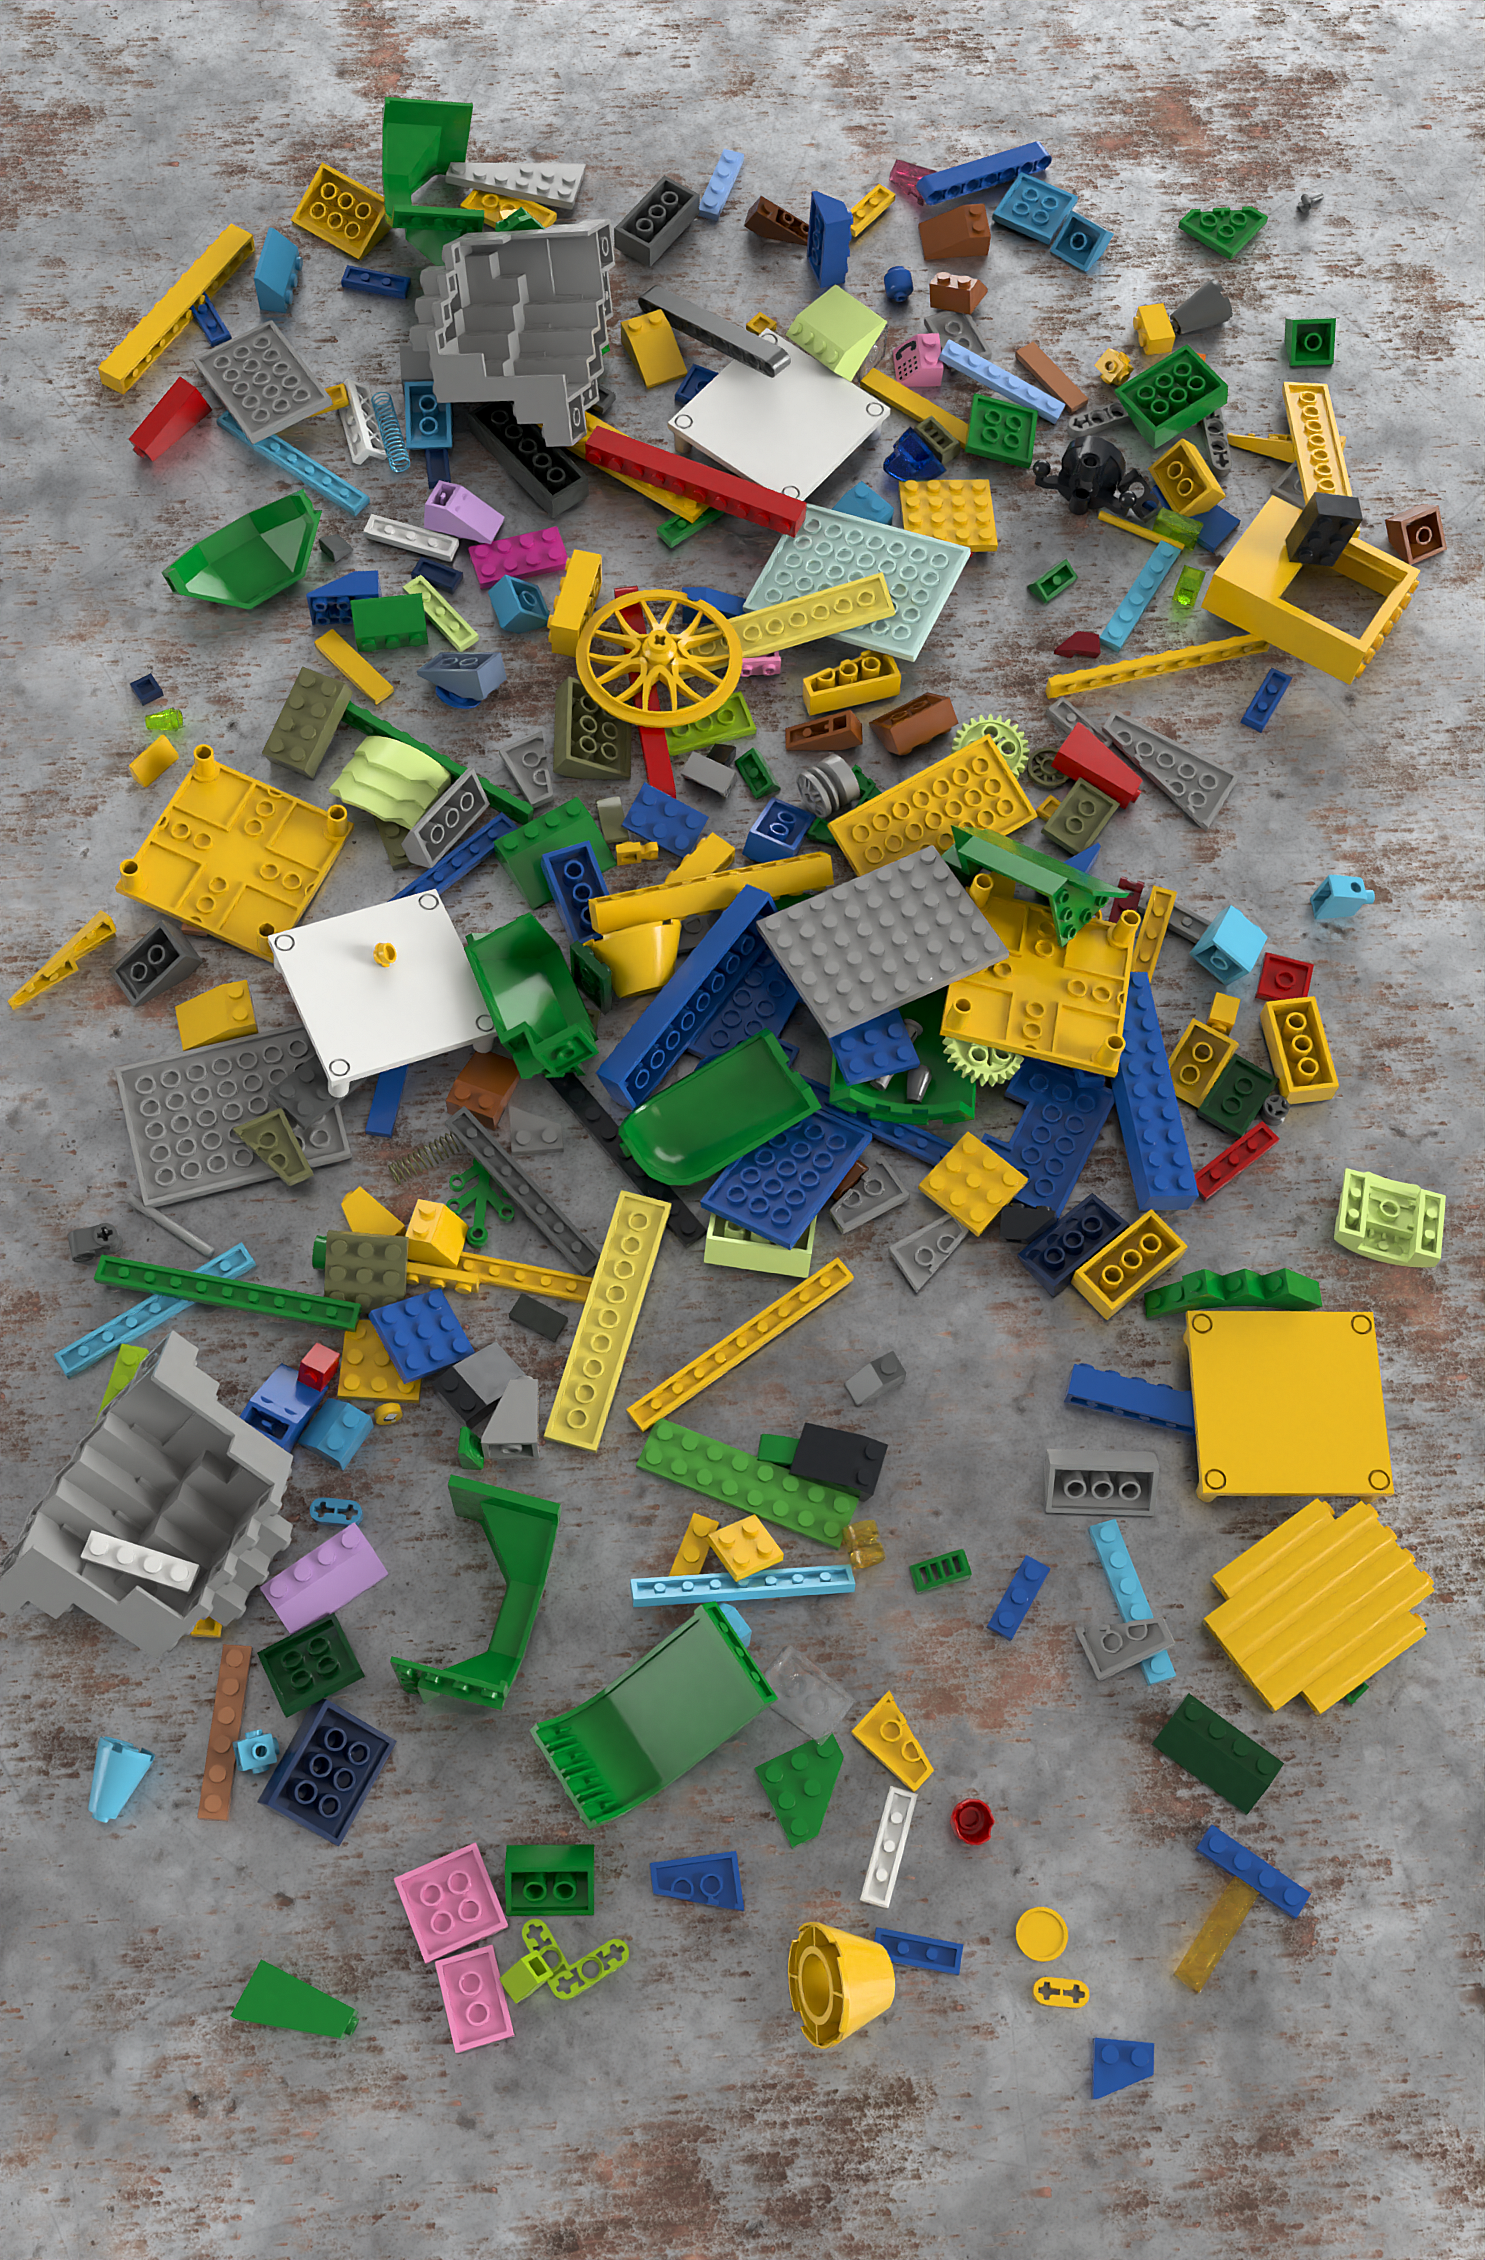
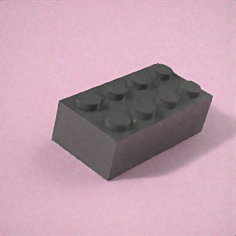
(656, 221)

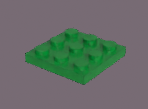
(1001, 431)

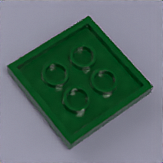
(310, 1665)

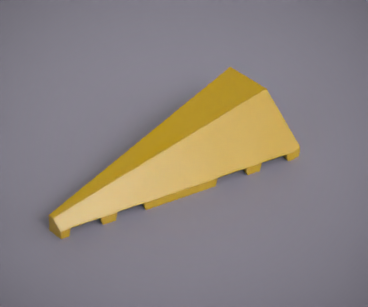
(1276, 445)
(62, 964)

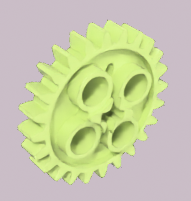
(999, 729)
(987, 1067)

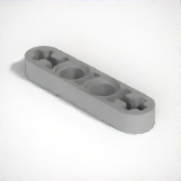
(1091, 427)
(1218, 438)

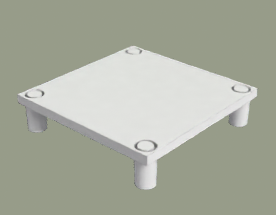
(779, 428)
(376, 1015)

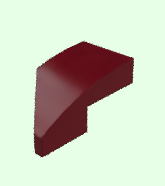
(1080, 643)

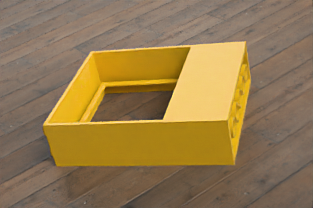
(1258, 572)

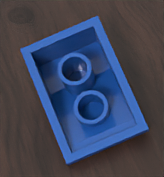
(777, 832)

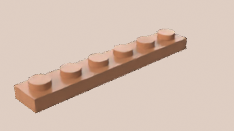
(225, 1729)

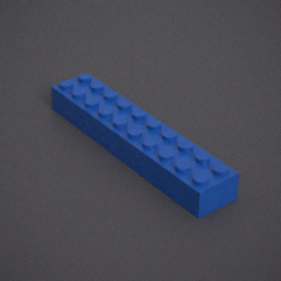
(687, 1000)
(1150, 1109)

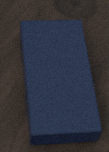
(437, 466)
(438, 575)

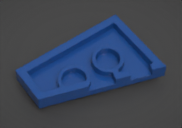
(701, 1880)

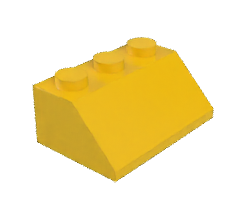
(1186, 480)

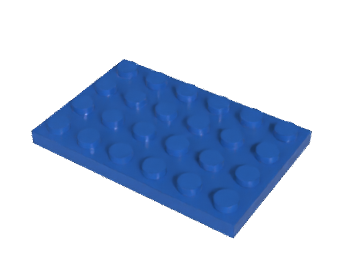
(787, 1178)

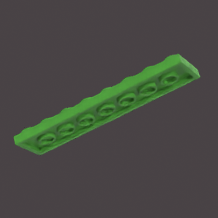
(746, 1483)

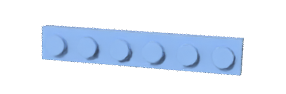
(1001, 381)

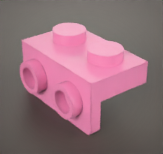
(762, 665)

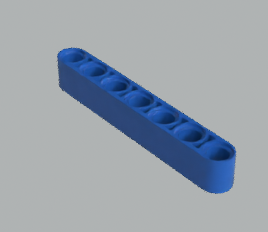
(983, 173)

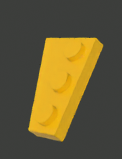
(893, 1744)

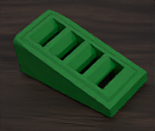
(470, 1450)
(943, 1580)

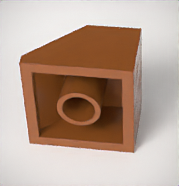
(956, 293)
(1417, 533)

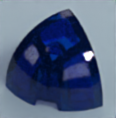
(913, 459)

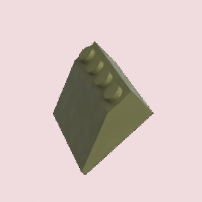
(588, 738)

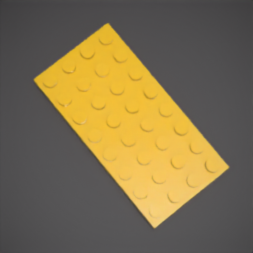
(960, 790)

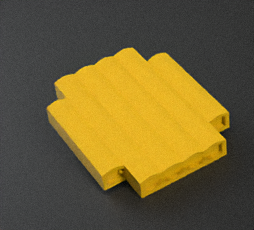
(1319, 1606)

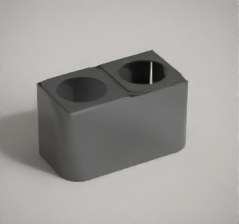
(1132, 477)

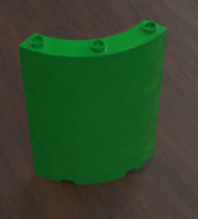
(948, 1094)

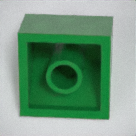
(1310, 340)

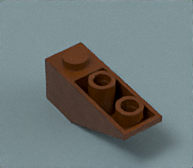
(776, 223)

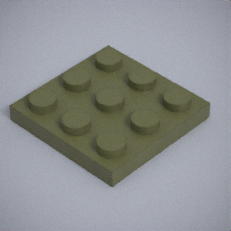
(366, 1268)

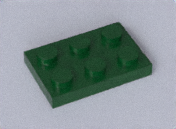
(591, 976)
(1237, 1096)

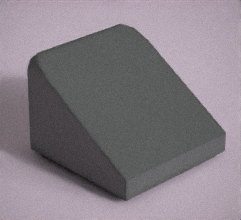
(334, 547)

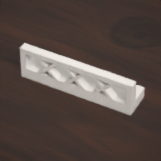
(355, 421)

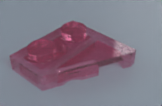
(906, 177)

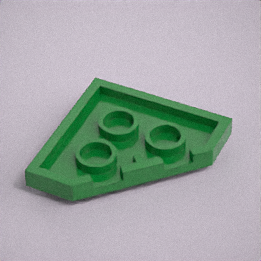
(1223, 228)
(801, 1787)

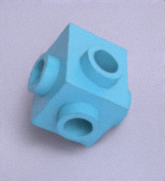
(245, 1751)

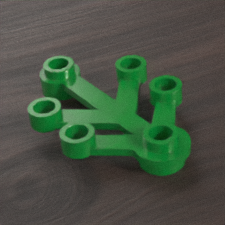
(482, 1193)

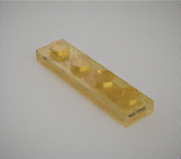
(1216, 1934)

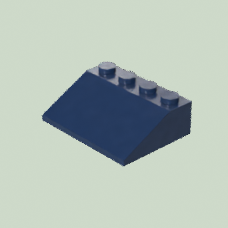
(327, 1771)

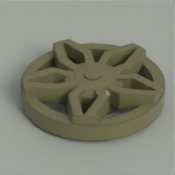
(1045, 769)

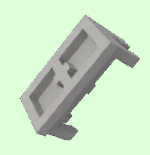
(709, 773)

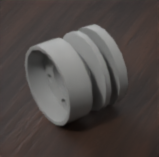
(828, 786)

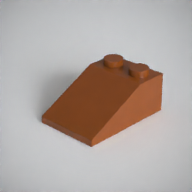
(956, 233)
(484, 1087)

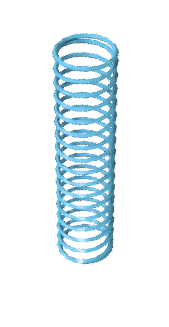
(394, 433)

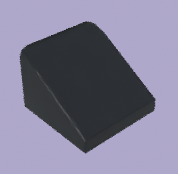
(722, 754)

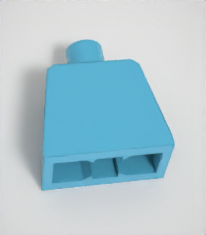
(1340, 897)

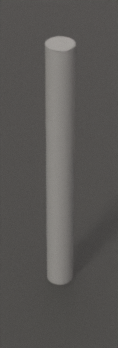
(171, 1226)

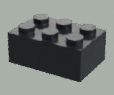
(1323, 529)

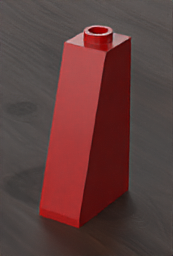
(169, 420)
(1091, 760)

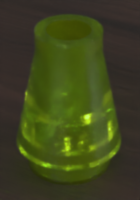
(165, 720)

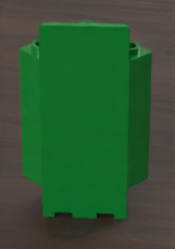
(1071, 893)
(532, 998)

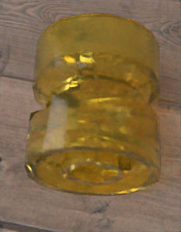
(863, 1542)

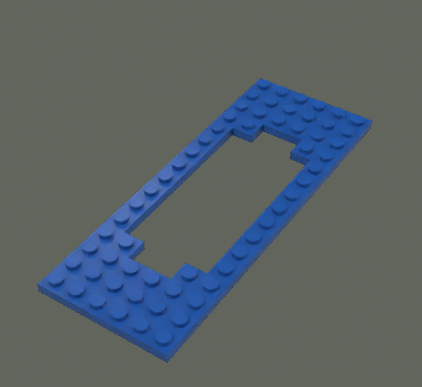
(1045, 1147)

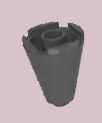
(1202, 309)

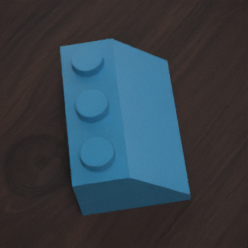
(277, 272)

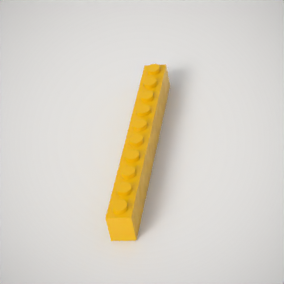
(173, 311)
(709, 892)

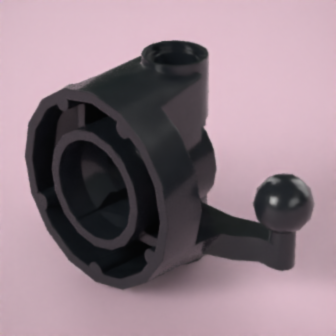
(1088, 476)

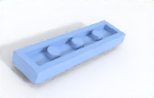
(720, 184)

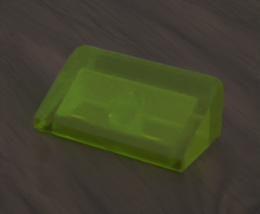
(1178, 527)

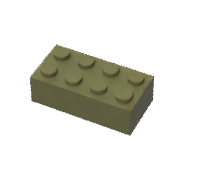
(307, 722)

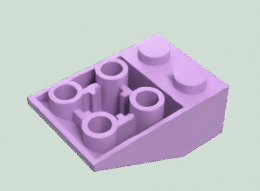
(461, 513)

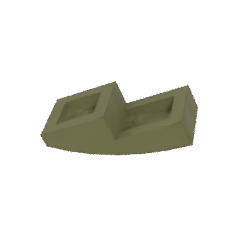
(611, 819)

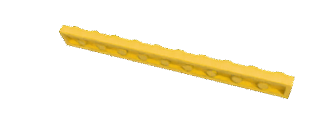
(1155, 665)
(739, 1344)

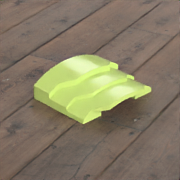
(391, 781)
(1390, 1220)

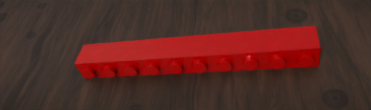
(695, 481)

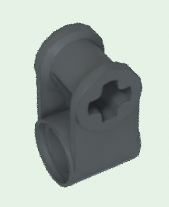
(92, 1242)

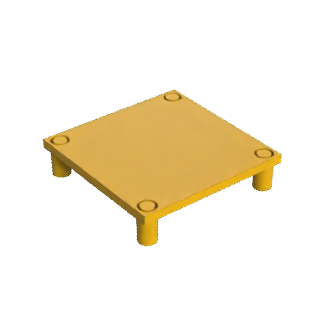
(235, 856)
(1046, 997)
(1288, 1404)

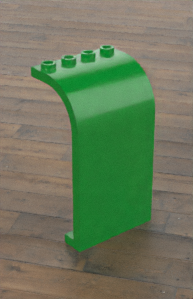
(655, 1718)

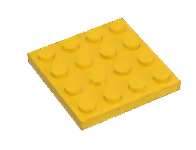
(950, 511)

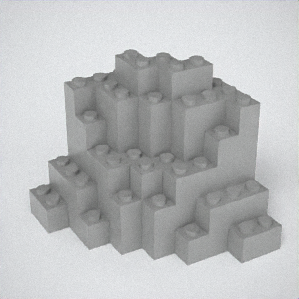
(521, 322)
(168, 1476)

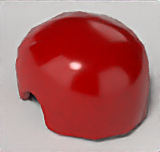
(972, 1821)

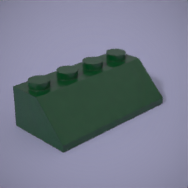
(1217, 1754)

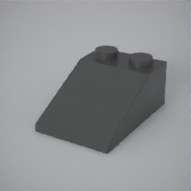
(155, 963)

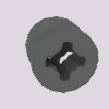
(1276, 1104)

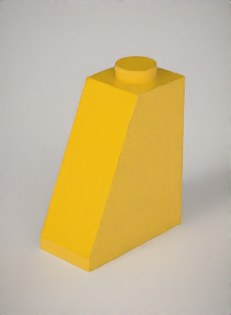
(369, 1216)

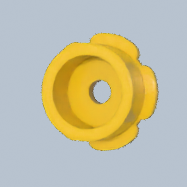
(384, 954)

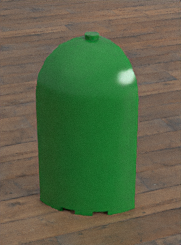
(717, 1113)

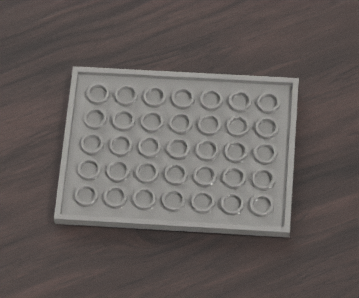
(881, 941)
(188, 1103)

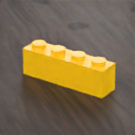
(710, 857)

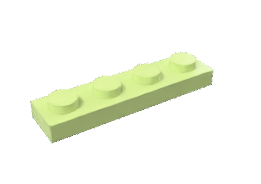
(442, 614)

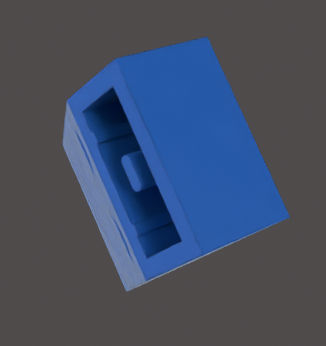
(332, 601)
(282, 1407)

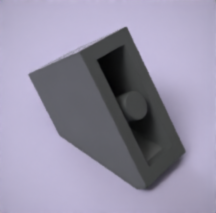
(876, 1379)

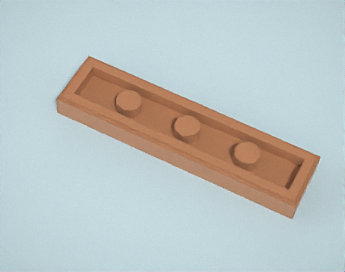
(1051, 377)

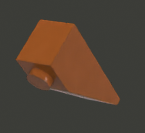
(826, 733)

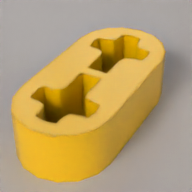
(1059, 2000)

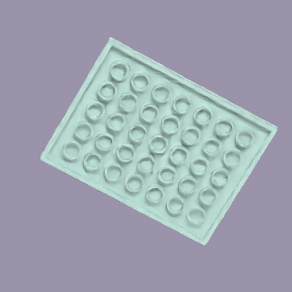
(845, 548)

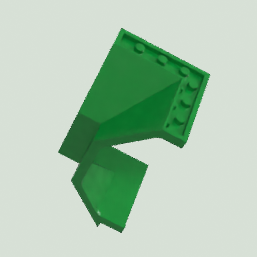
(418, 144)
(522, 1540)

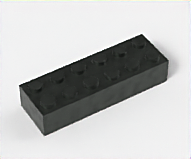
(523, 452)

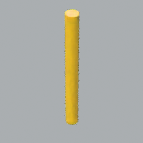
(1138, 530)

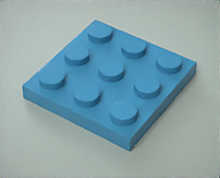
(1034, 208)

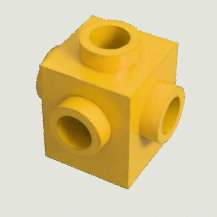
(1114, 367)

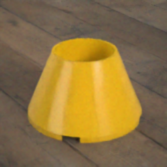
(639, 957)
(837, 1982)

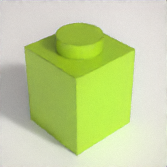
(526, 1976)

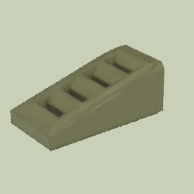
(945, 451)

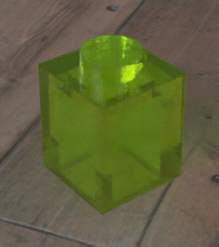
(1188, 585)

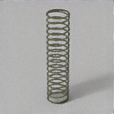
(419, 1155)

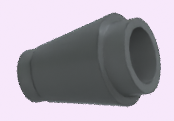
(917, 1083)

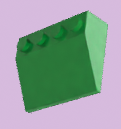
(1172, 396)
(562, 827)

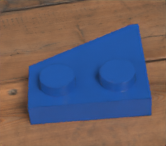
(1119, 2064)

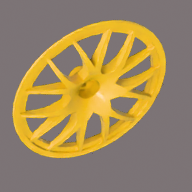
(658, 658)

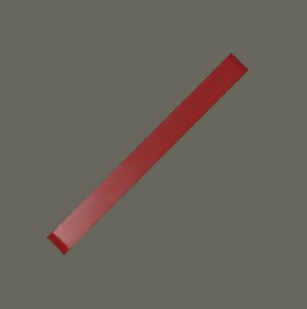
(652, 739)

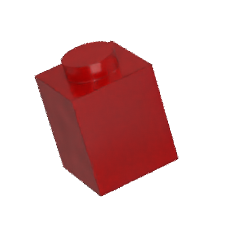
(318, 1367)

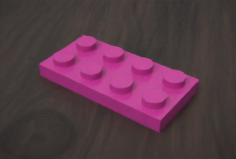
(518, 556)

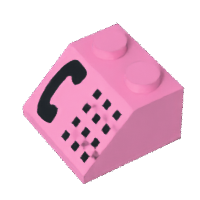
(917, 361)

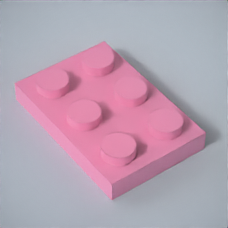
(474, 1999)

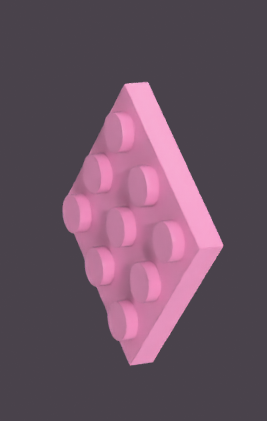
(450, 1903)

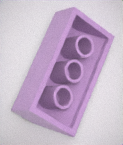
(324, 1579)

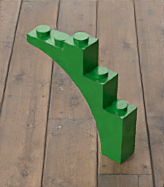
(1243, 1287)

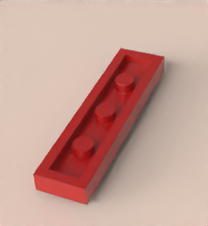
(1234, 1160)

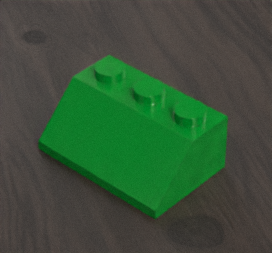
(389, 622)
(549, 1880)

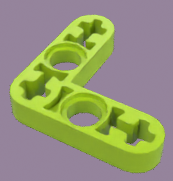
(563, 1970)

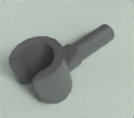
(1307, 201)

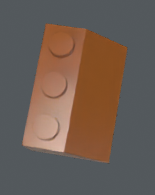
(915, 723)

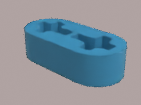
(336, 1505)

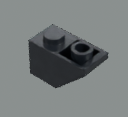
(1024, 1224)

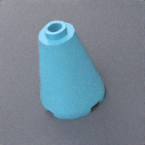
(115, 1776)

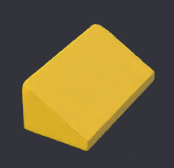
(153, 761)

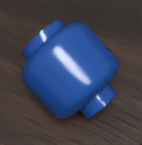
(898, 283)

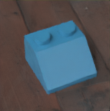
(1081, 241)
(518, 605)
(337, 1432)

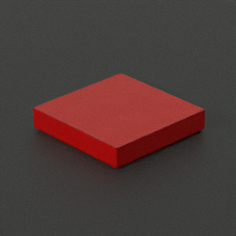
(1283, 978)

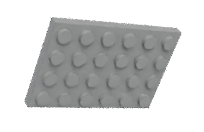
(262, 381)

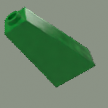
(290, 2004)

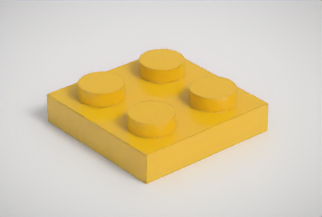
(745, 1547)

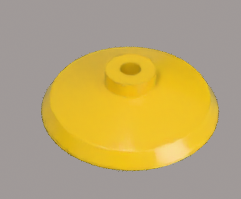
(1041, 1934)

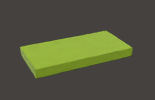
(723, 725)

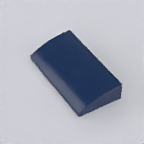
(1071, 1243)

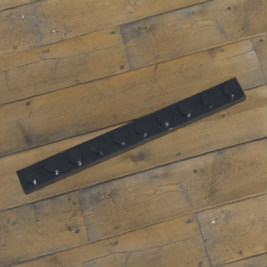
(606, 1134)

